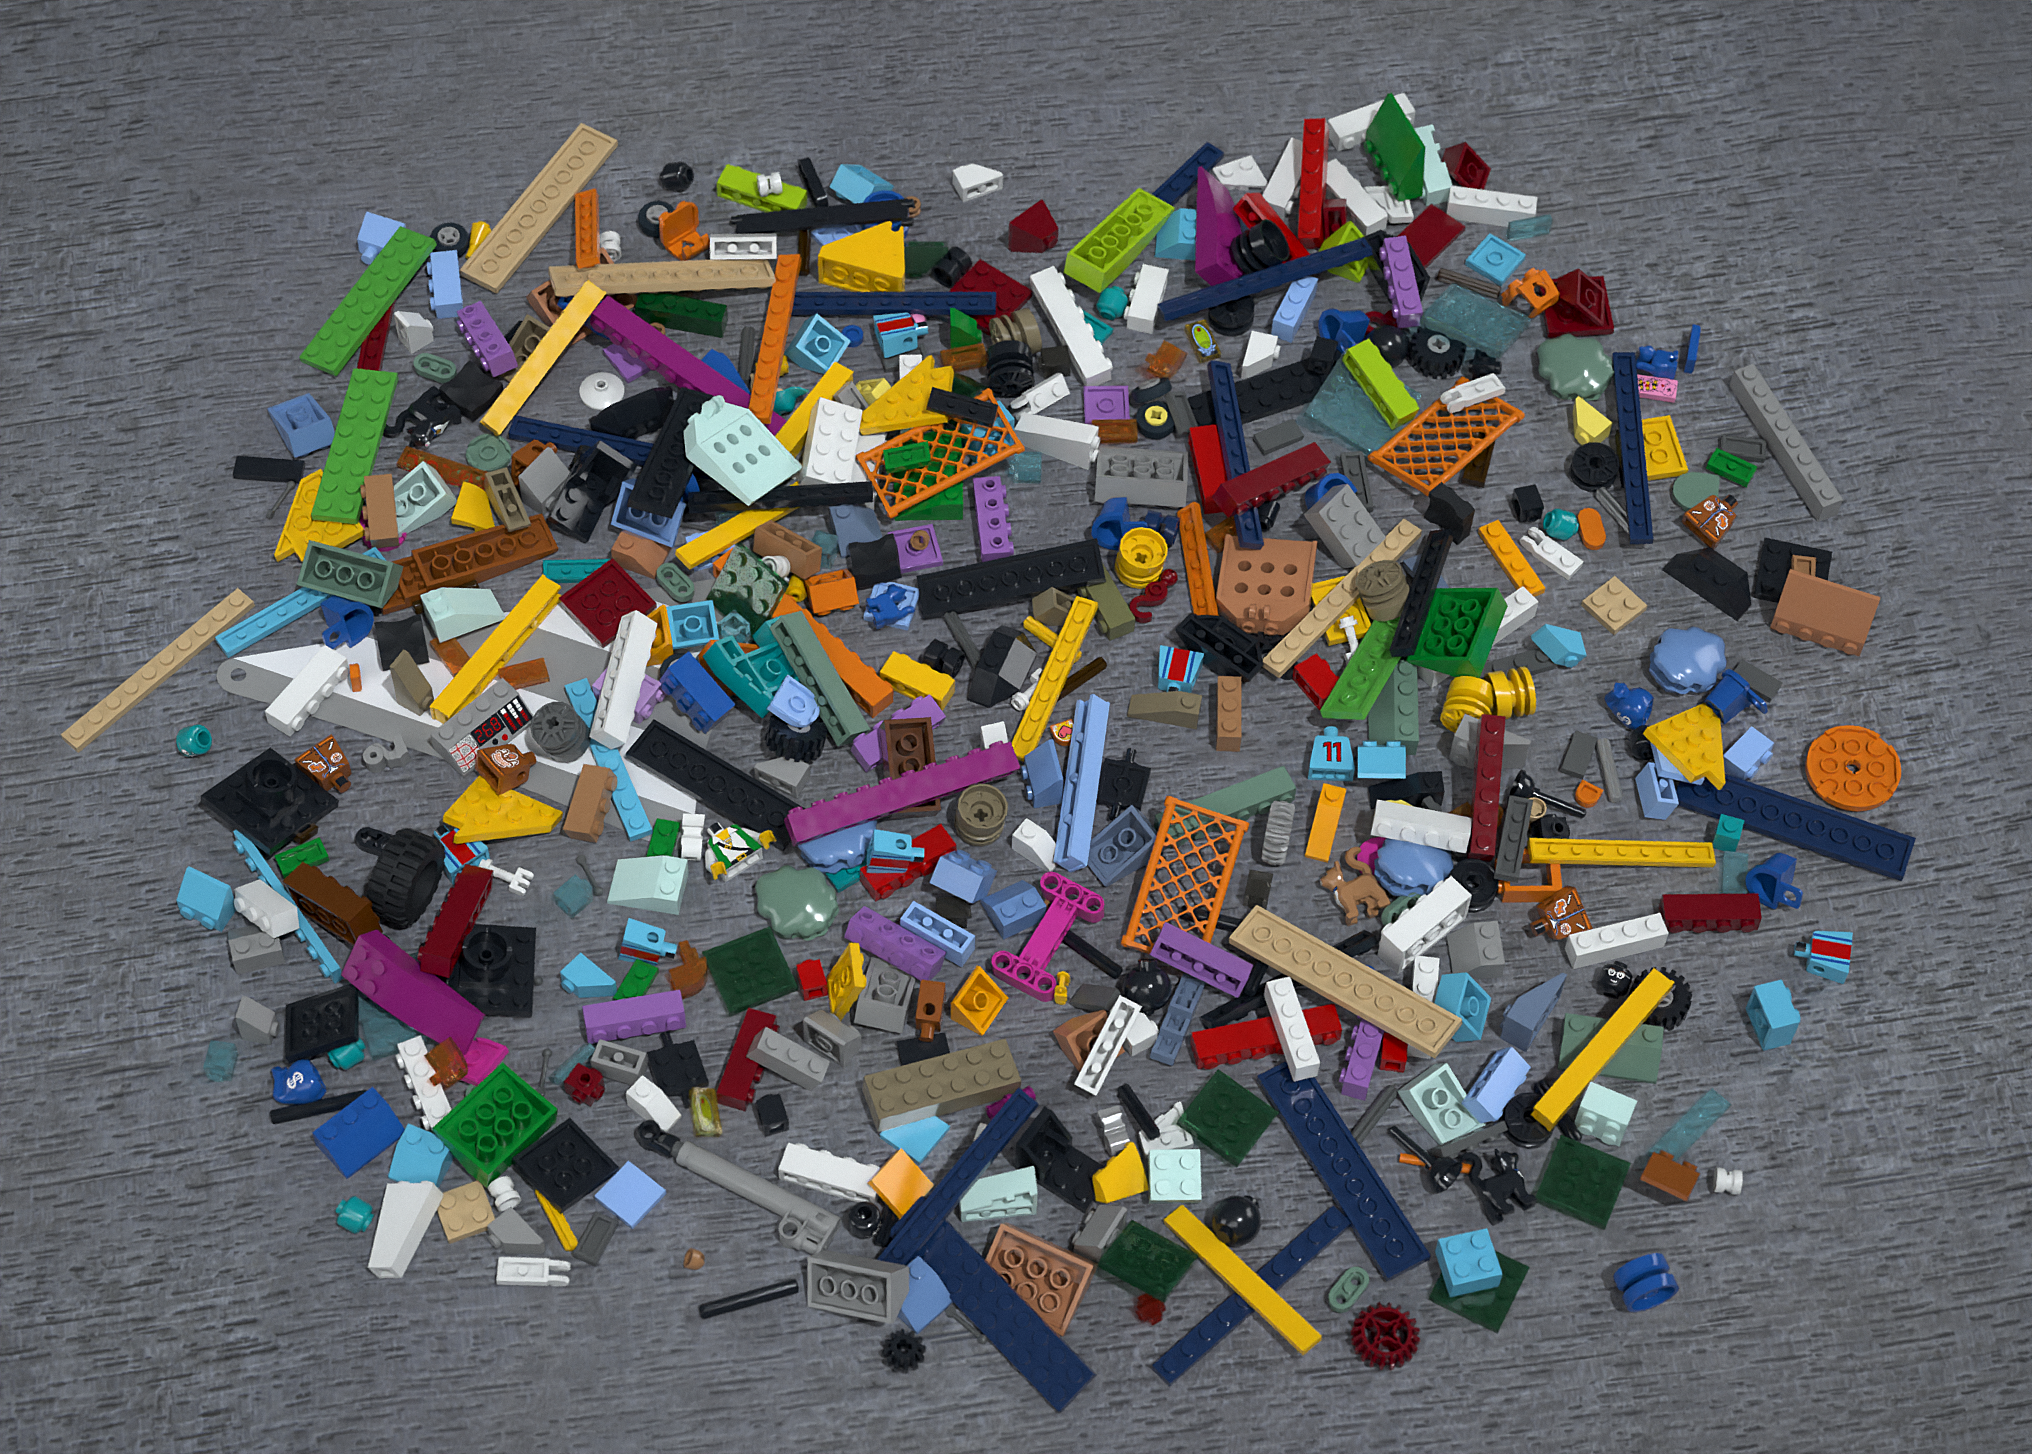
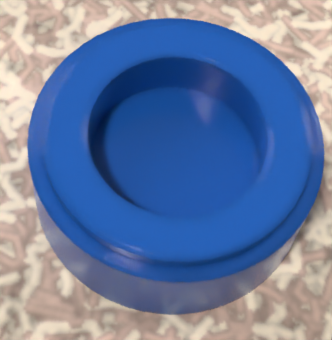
(854, 334)

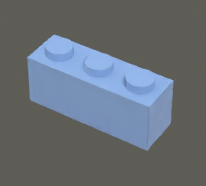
(445, 283)
(1294, 308)
(940, 932)
(1496, 1085)

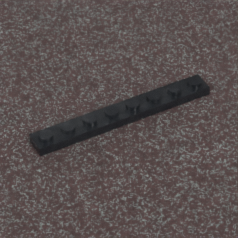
(784, 497)
(1421, 593)
(1241, 1006)

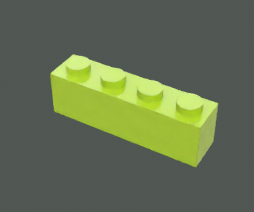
(741, 187)
(1380, 384)

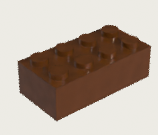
(905, 747)
(330, 903)

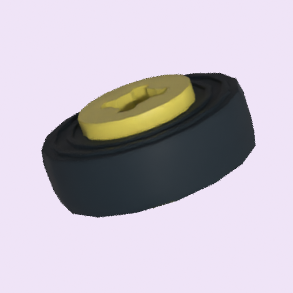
(1152, 427)

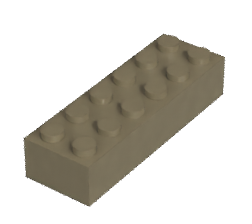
(941, 1085)

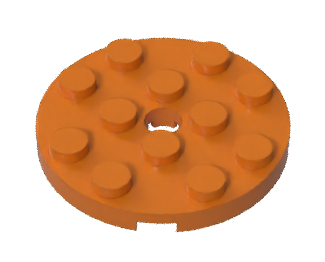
(1859, 746)

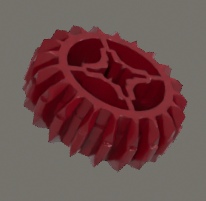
(1372, 1321)

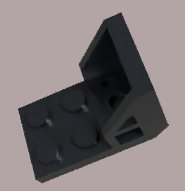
(589, 488)
(1056, 1162)

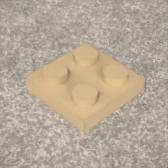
(1614, 605)
(465, 1211)

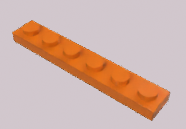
(587, 228)
(1197, 560)

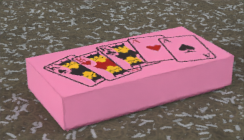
(1657, 388)

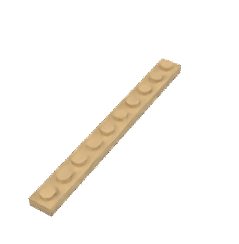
(1337, 602)
(157, 670)

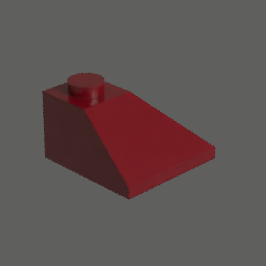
(1466, 166)
(1033, 230)
(1582, 295)

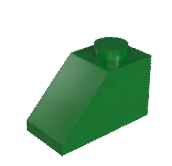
(963, 330)

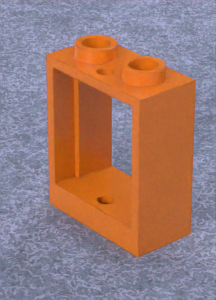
(1517, 894)

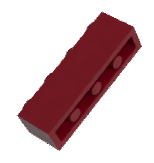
(1710, 912)
(741, 1072)

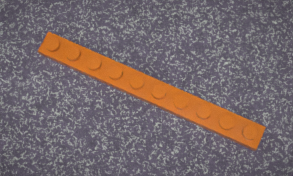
(774, 337)

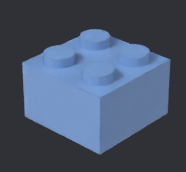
(963, 876)

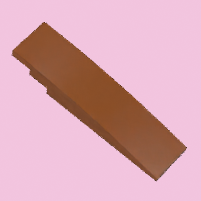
(469, 558)

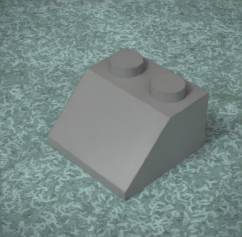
(543, 481)
(254, 949)
(1477, 950)
(831, 1037)
(1100, 1232)

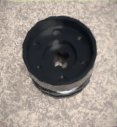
(1260, 247)
(1009, 368)

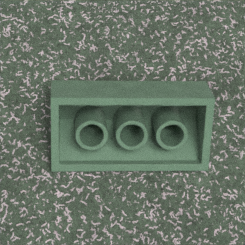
(349, 574)
(1396, 709)
(1636, 1059)

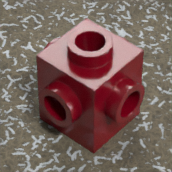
(585, 1084)

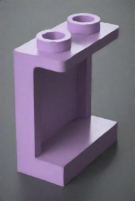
(650, 695)

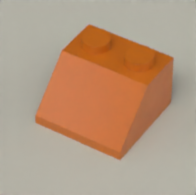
(831, 591)

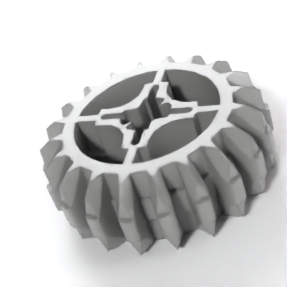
(1278, 832)

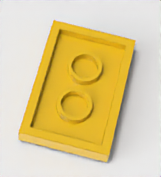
(1662, 449)
(1334, 634)
(846, 980)

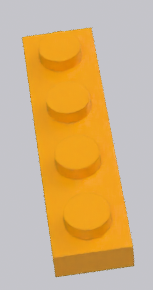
(1510, 558)

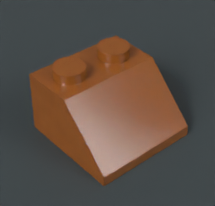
(1670, 1175)

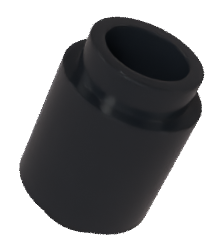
(1268, 513)

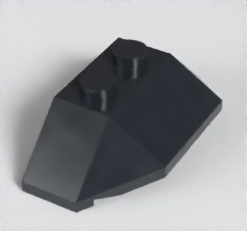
(1376, 266)
(635, 415)
(1713, 579)
(1224, 645)
(1002, 667)

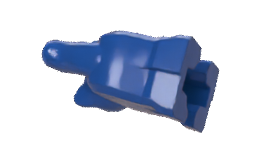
(1662, 362)
(886, 606)

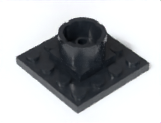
(269, 801)
(496, 970)

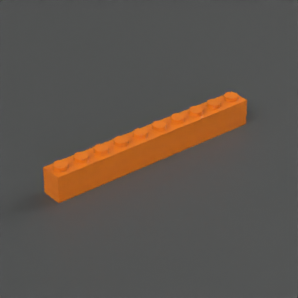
(860, 680)

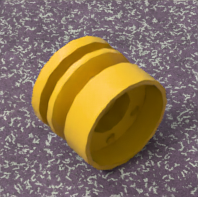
(1140, 557)
(1513, 692)
(1469, 697)

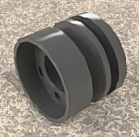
(560, 732)

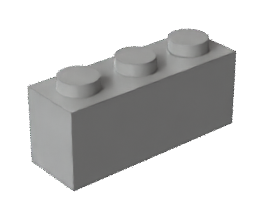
(788, 1059)

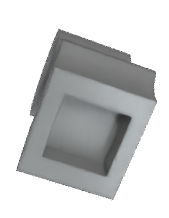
(378, 757)
(1114, 1130)

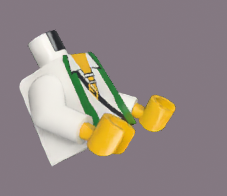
(734, 849)

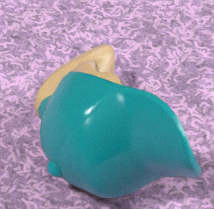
(785, 399)

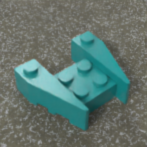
(754, 674)

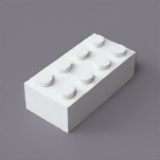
(830, 443)
(1423, 924)

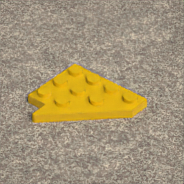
(907, 400)
(301, 527)
(1692, 744)
(486, 815)

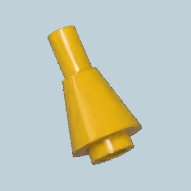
(479, 232)
(796, 588)

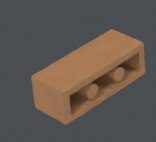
(380, 511)
(776, 540)
(1228, 714)
(590, 803)

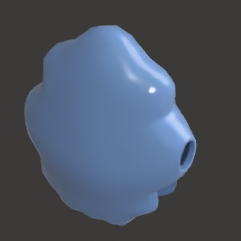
(1687, 660)
(839, 850)
(1411, 867)

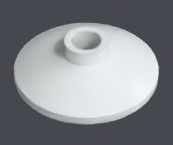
(600, 398)

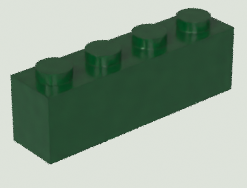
(683, 313)

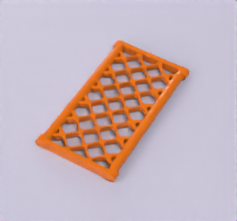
(1463, 457)
(942, 480)
(1155, 857)

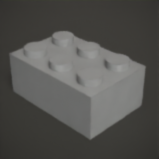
(1344, 526)

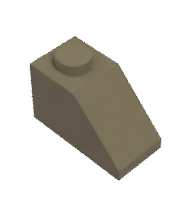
(1052, 607)

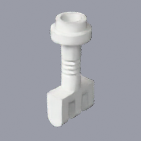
(1348, 623)
(1021, 700)
(515, 879)

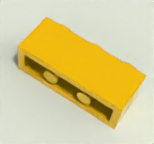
(917, 679)

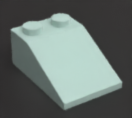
(421, 498)
(460, 610)
(650, 883)
(1437, 1103)

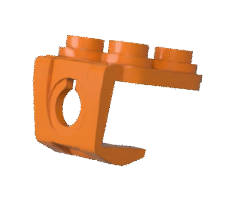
(681, 227)
(1526, 288)

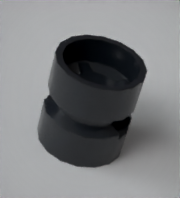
(951, 267)
(944, 659)

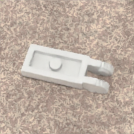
(1472, 392)
(1041, 395)
(1551, 553)
(531, 1271)

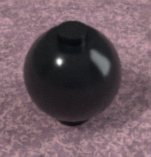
(1391, 343)
(1147, 986)
(1236, 1220)

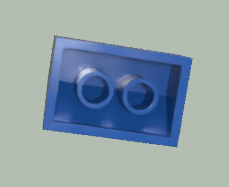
(359, 1133)

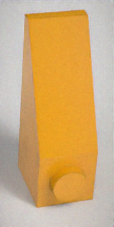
(1325, 822)

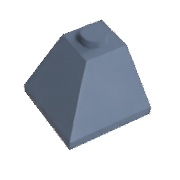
(853, 524)

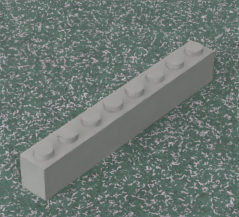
(1786, 443)

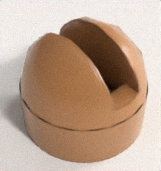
(916, 537)
(694, 1259)

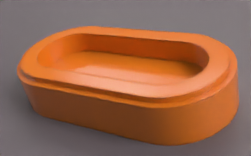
(1591, 529)

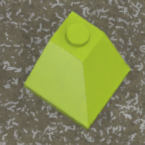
(1353, 270)

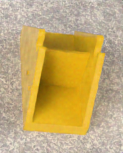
(865, 261)

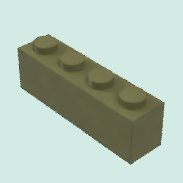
(1112, 613)

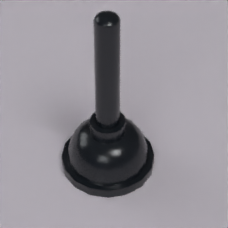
(1525, 788)
(1441, 1171)

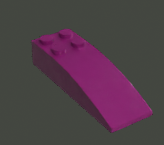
(1215, 230)
(412, 996)

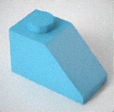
(1560, 644)
(586, 979)

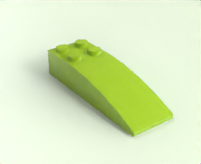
(1117, 240)

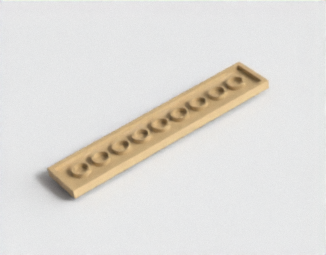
(538, 208)
(664, 276)
(1346, 981)

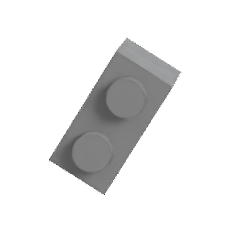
(619, 1062)

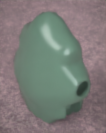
(1575, 367)
(797, 902)

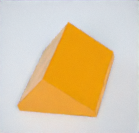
(662, 644)
(977, 1002)

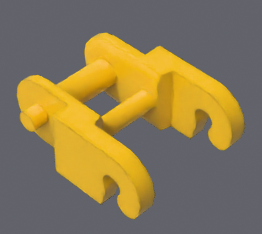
(1060, 990)

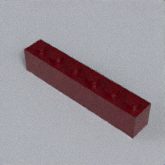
(1271, 480)
(1486, 787)
(456, 920)

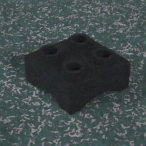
(471, 391)
(1450, 512)
(875, 561)
(400, 636)

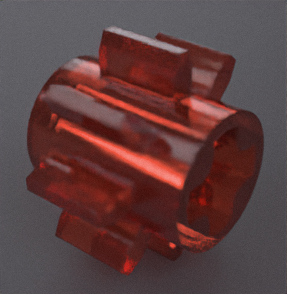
(1149, 1309)

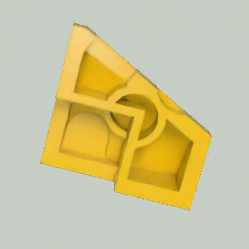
(472, 508)
(1120, 1176)

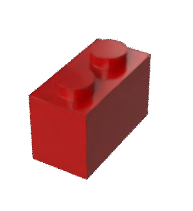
(1315, 679)

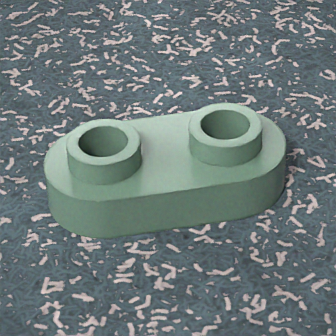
(436, 367)
(676, 584)
(1393, 911)
(1347, 1291)

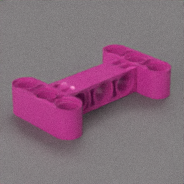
(1048, 936)

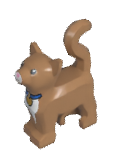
(1357, 891)

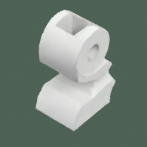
(691, 839)

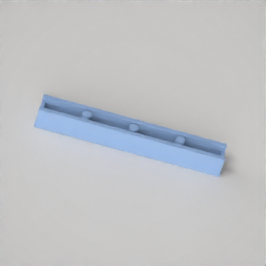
(1081, 783)

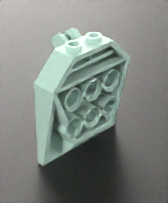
(737, 450)

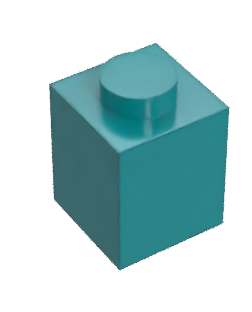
(1727, 833)

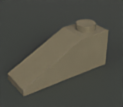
(505, 499)
(410, 684)
(1170, 708)

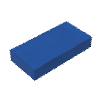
(1692, 349)

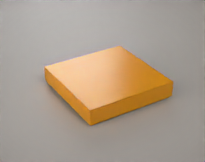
(900, 1183)

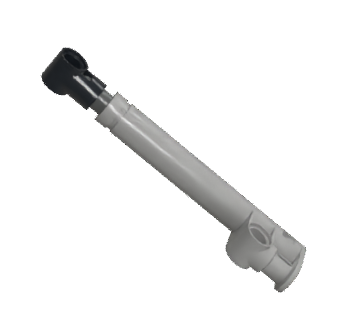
(813, 1225)

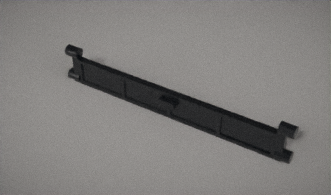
(825, 217)

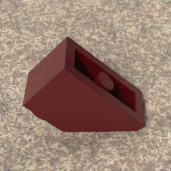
(1334, 215)

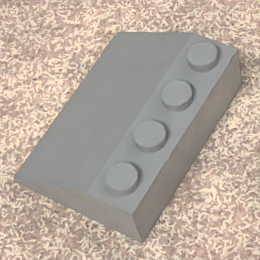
(1142, 476)

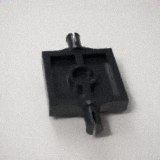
(1122, 784)
(677, 1068)

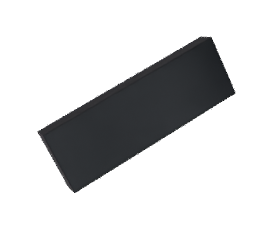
(962, 407)
(268, 469)

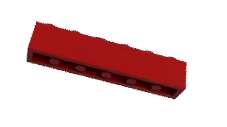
(1313, 182)
(1259, 1038)

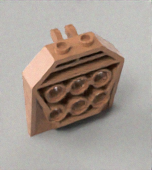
(1268, 586)

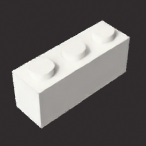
(743, 246)
(1144, 299)
(266, 908)

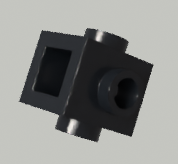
(1484, 365)
(1550, 827)

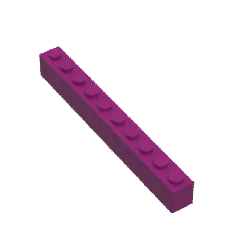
(668, 357)
(902, 793)

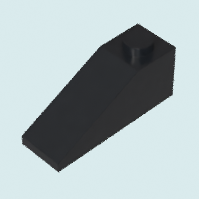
(1409, 789)

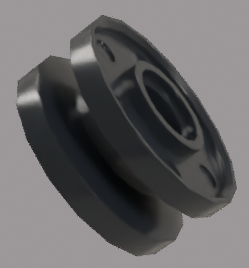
(1232, 317)
(1594, 455)
(1480, 874)
(1519, 1131)

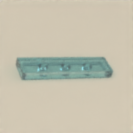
(1692, 1125)

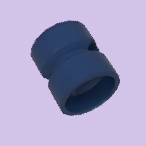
(1154, 521)

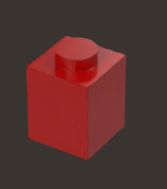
(811, 979)
(1393, 1053)

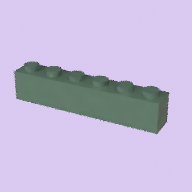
(820, 677)
(1236, 801)

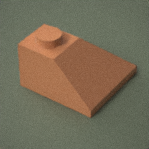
(639, 553)
(1079, 1036)

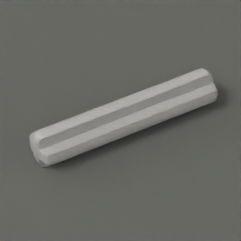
(1609, 770)

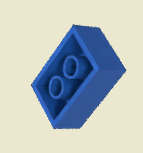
(696, 693)

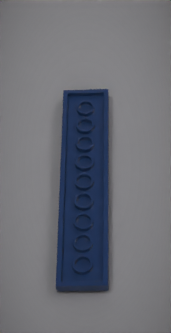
(1802, 824)
(1345, 1172)
(1003, 1314)

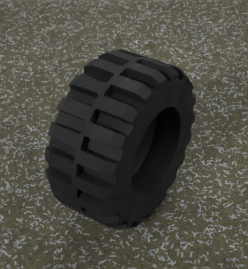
(406, 876)

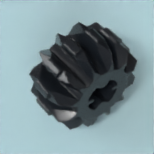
(903, 1341)

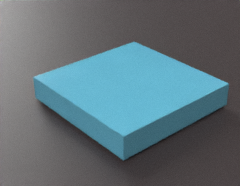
(1495, 259)
(917, 1138)

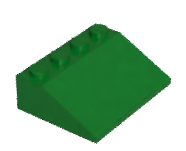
(1396, 150)
(943, 505)
(1460, 630)
(495, 1124)

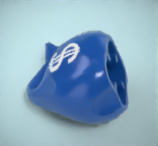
(1630, 705)
(298, 1084)

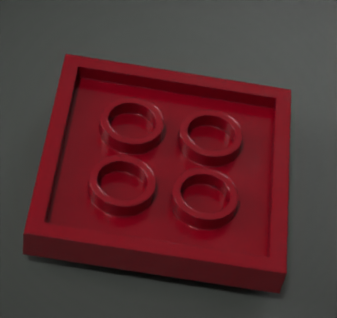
(986, 278)
(1563, 319)
(603, 599)

